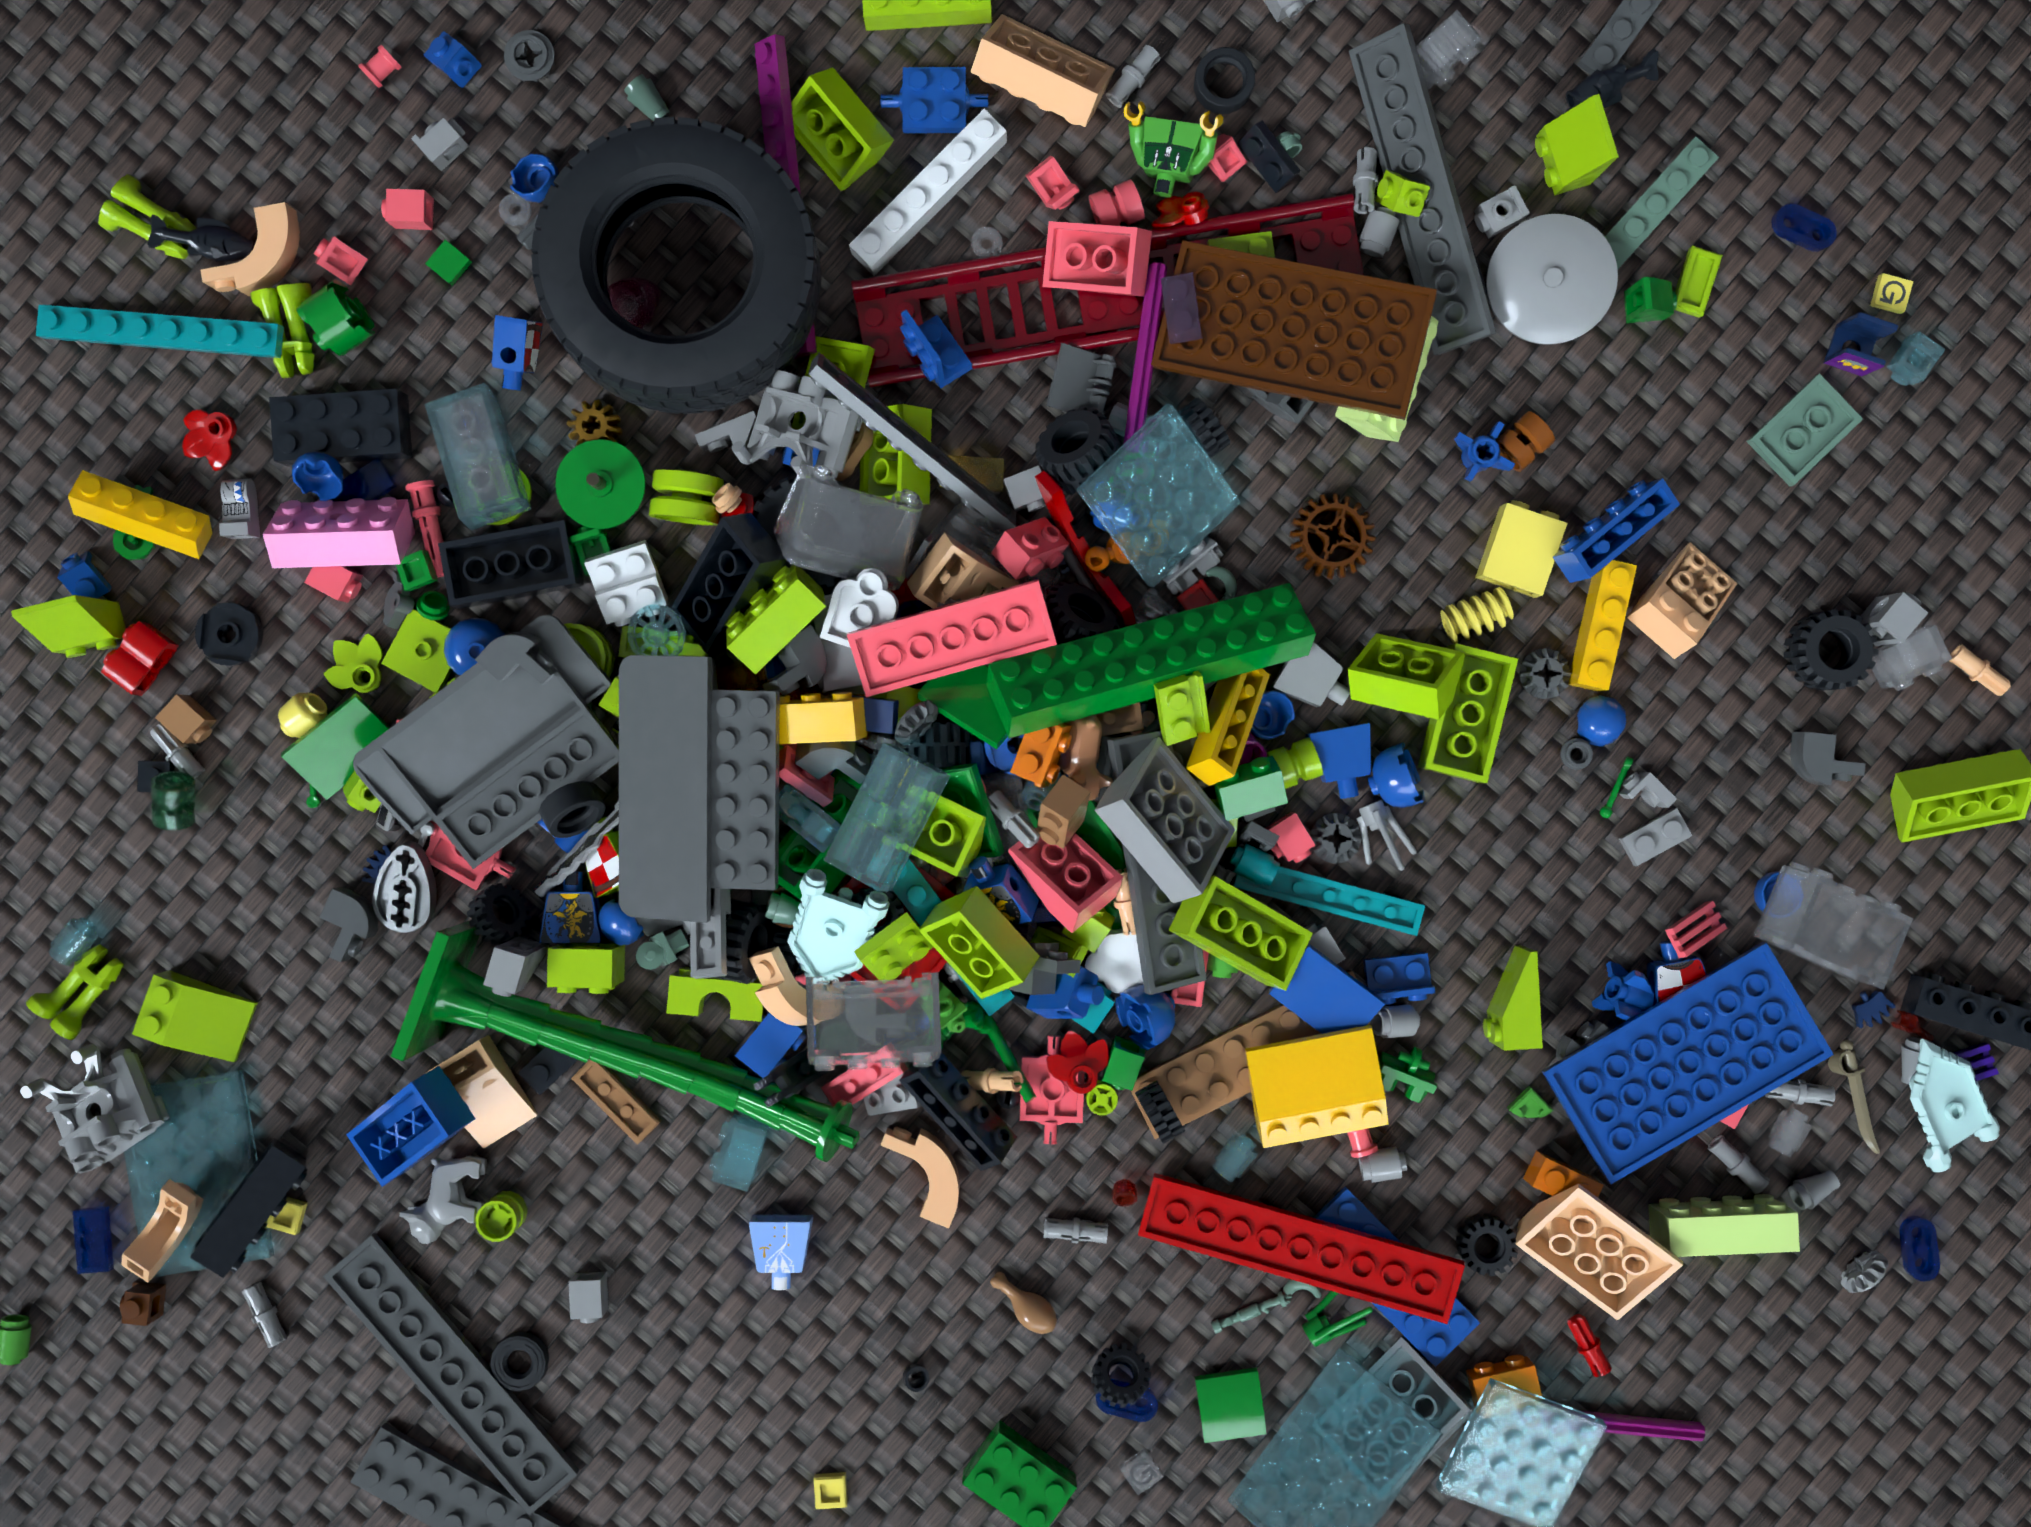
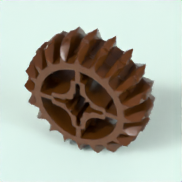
(1346, 541)

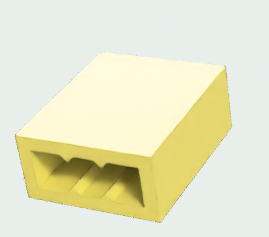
(1521, 549)

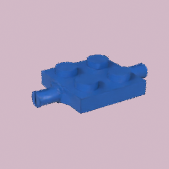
(934, 99)

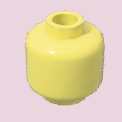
(301, 714)

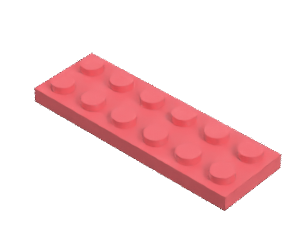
(952, 638)

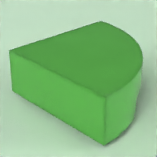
(1529, 1105)

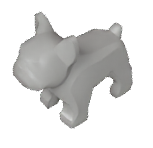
(446, 1198)

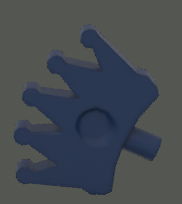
(377, 864)
(1870, 1008)

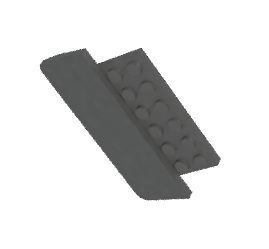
(493, 750)
(693, 788)

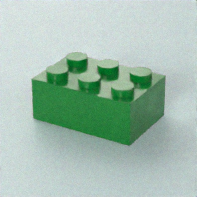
(1019, 1478)

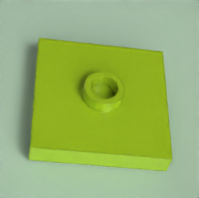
(419, 652)

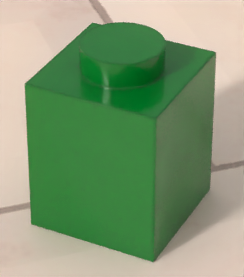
(1123, 1064)

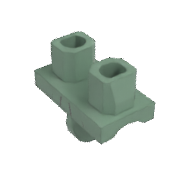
(660, 950)

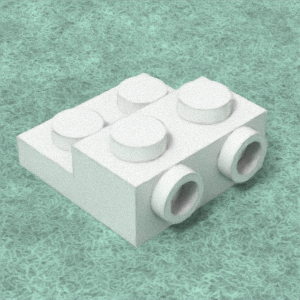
(626, 582)

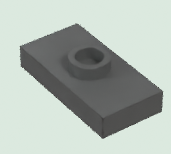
(1256, 836)

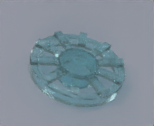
(656, 633)

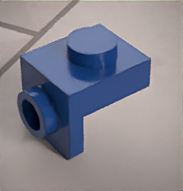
(452, 59)
(82, 577)

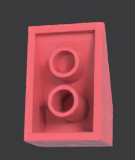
(1097, 258)
(1070, 880)

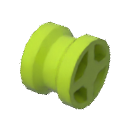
(1105, 1102)

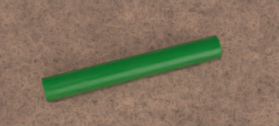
(1007, 1057)

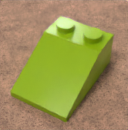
(1576, 146)
(73, 624)
(1515, 1006)
(194, 1016)

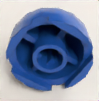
(467, 641)
(1396, 777)
(1147, 1015)

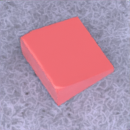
(1226, 158)

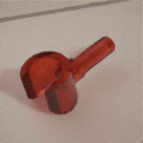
(1909, 1024)

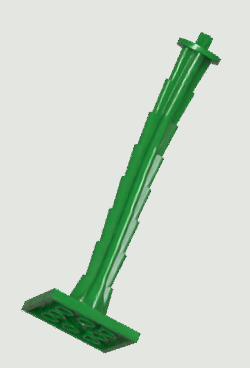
(458, 996)

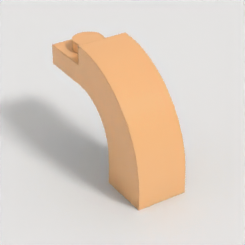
(270, 257)
(780, 990)
(939, 1166)
(164, 1231)

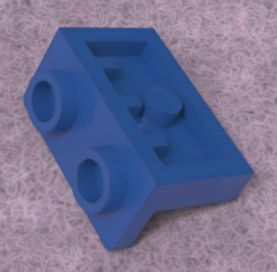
(1399, 977)

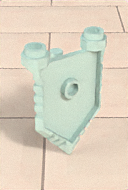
(832, 927)
(1948, 1104)

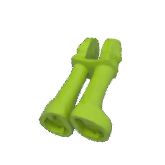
(114, 216)
(291, 297)
(69, 1022)

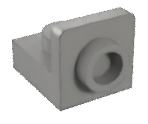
(1653, 790)

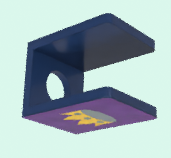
(1863, 331)

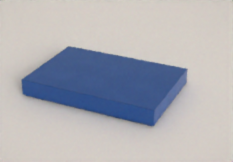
(1327, 995)

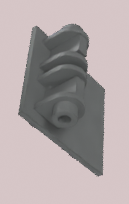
(1080, 379)

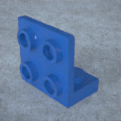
(936, 348)

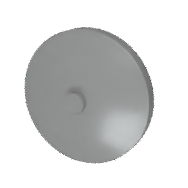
(1551, 279)

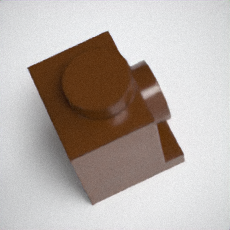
(137, 1303)

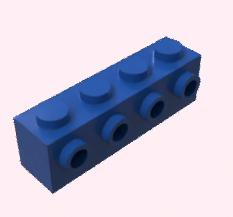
(1616, 530)

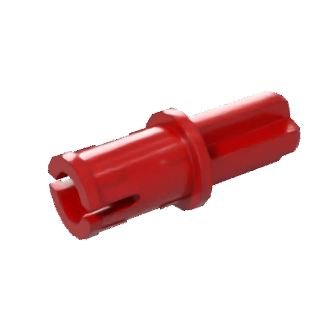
(1589, 1345)

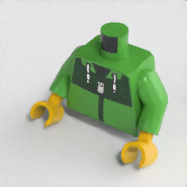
(1171, 148)

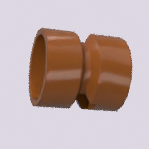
(1529, 437)

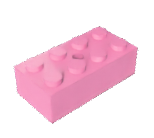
(339, 533)

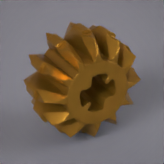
(589, 417)

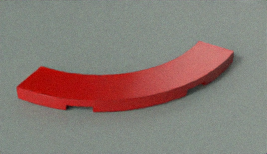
(1062, 517)

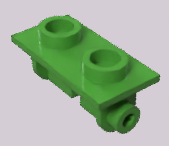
(951, 1010)

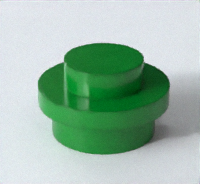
(433, 605)

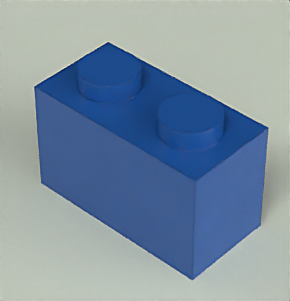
(769, 1044)

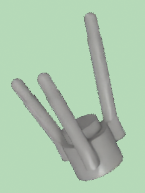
(1376, 816)

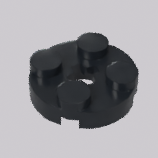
(218, 619)

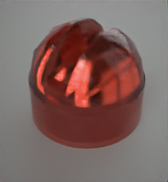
(1124, 1193)

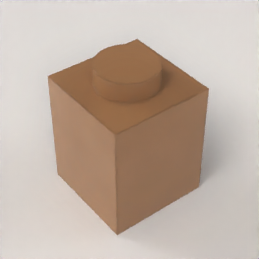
(186, 719)

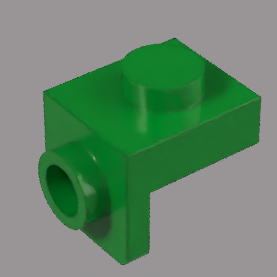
(590, 543)

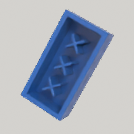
(410, 1126)

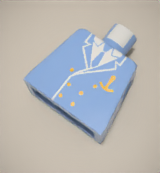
(780, 1245)

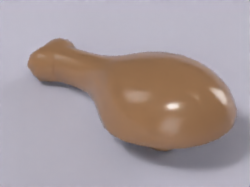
(1030, 1308)

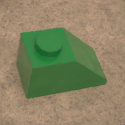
(1649, 300)

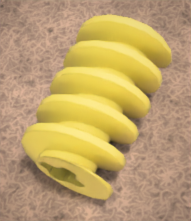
(1476, 613)

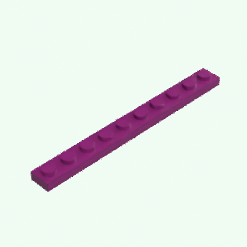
(778, 121)

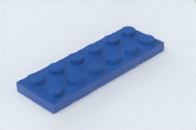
(1430, 1337)

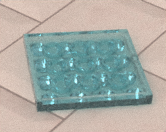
(1159, 495)
(1520, 1454)

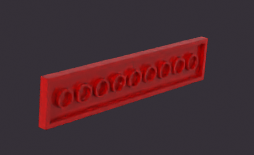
(1301, 1248)

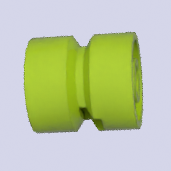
(1298, 762)
(501, 1216)

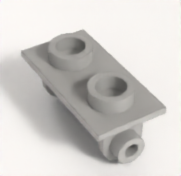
(1202, 557)

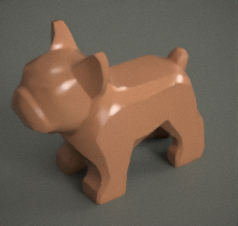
(1083, 754)

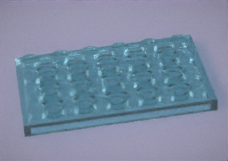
(201, 1145)
(1337, 1454)

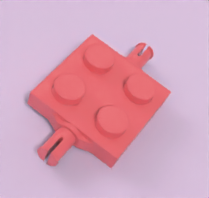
(448, 859)
(1054, 1099)

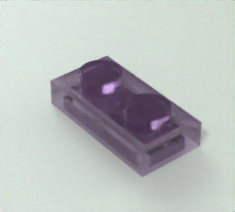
(1181, 308)

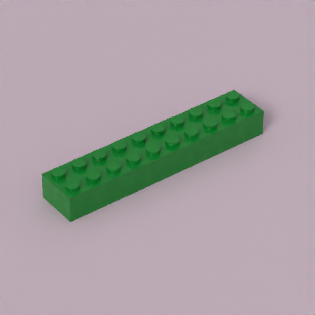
(1125, 663)

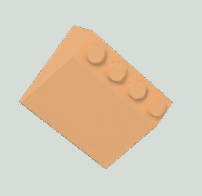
(1595, 1250)

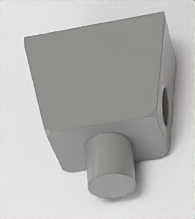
(1312, 679)

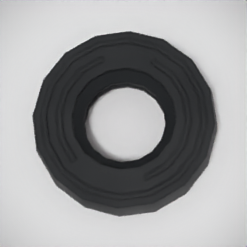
(514, 1380)

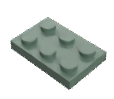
(1804, 430)

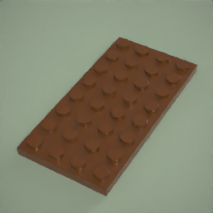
(1301, 330)

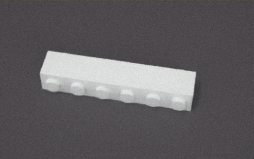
(928, 192)

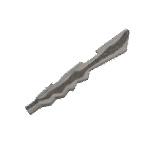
(578, 854)

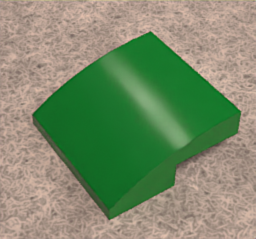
(1230, 1405)

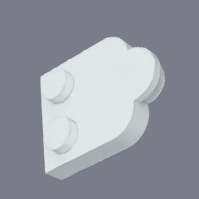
(859, 605)
(1116, 961)

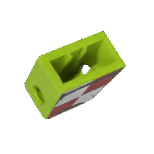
(603, 865)

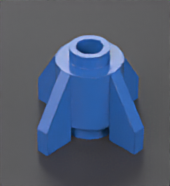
(1487, 447)
(1625, 992)

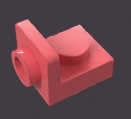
(339, 259)

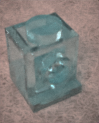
(1922, 354)

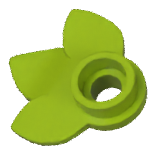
(353, 661)

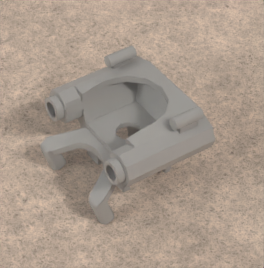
(826, 428)
(125, 1102)

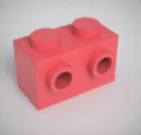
(1030, 548)

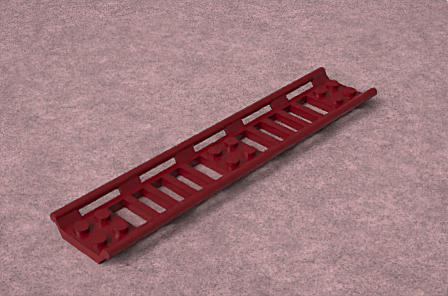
(1317, 242)

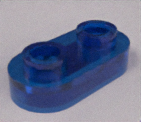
(1802, 225)
(1922, 1245)
(1132, 1412)

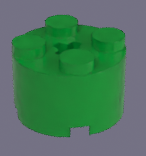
(336, 318)

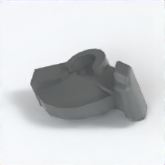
(397, 603)

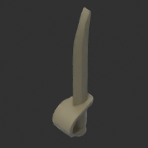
(1856, 1087)

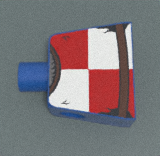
(516, 336)
(1672, 972)

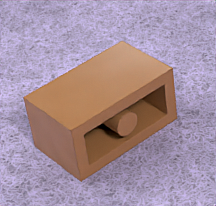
(1062, 812)

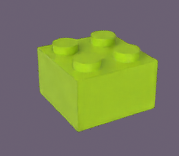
(585, 966)

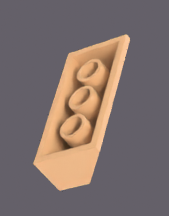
(1042, 70)

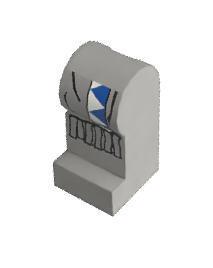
(239, 509)

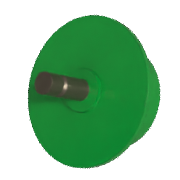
(600, 484)

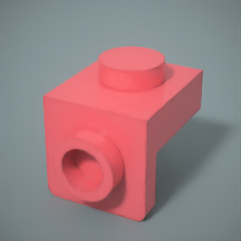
(1052, 184)

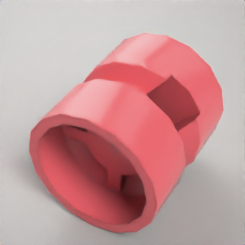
(1117, 206)

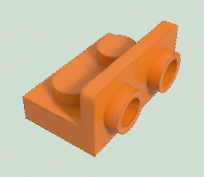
(1040, 754)

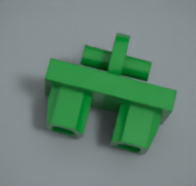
(1410, 1070)

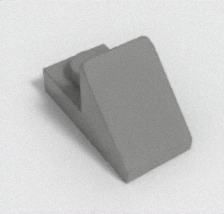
(733, 430)

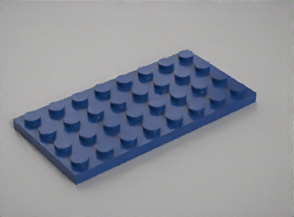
(1687, 1062)

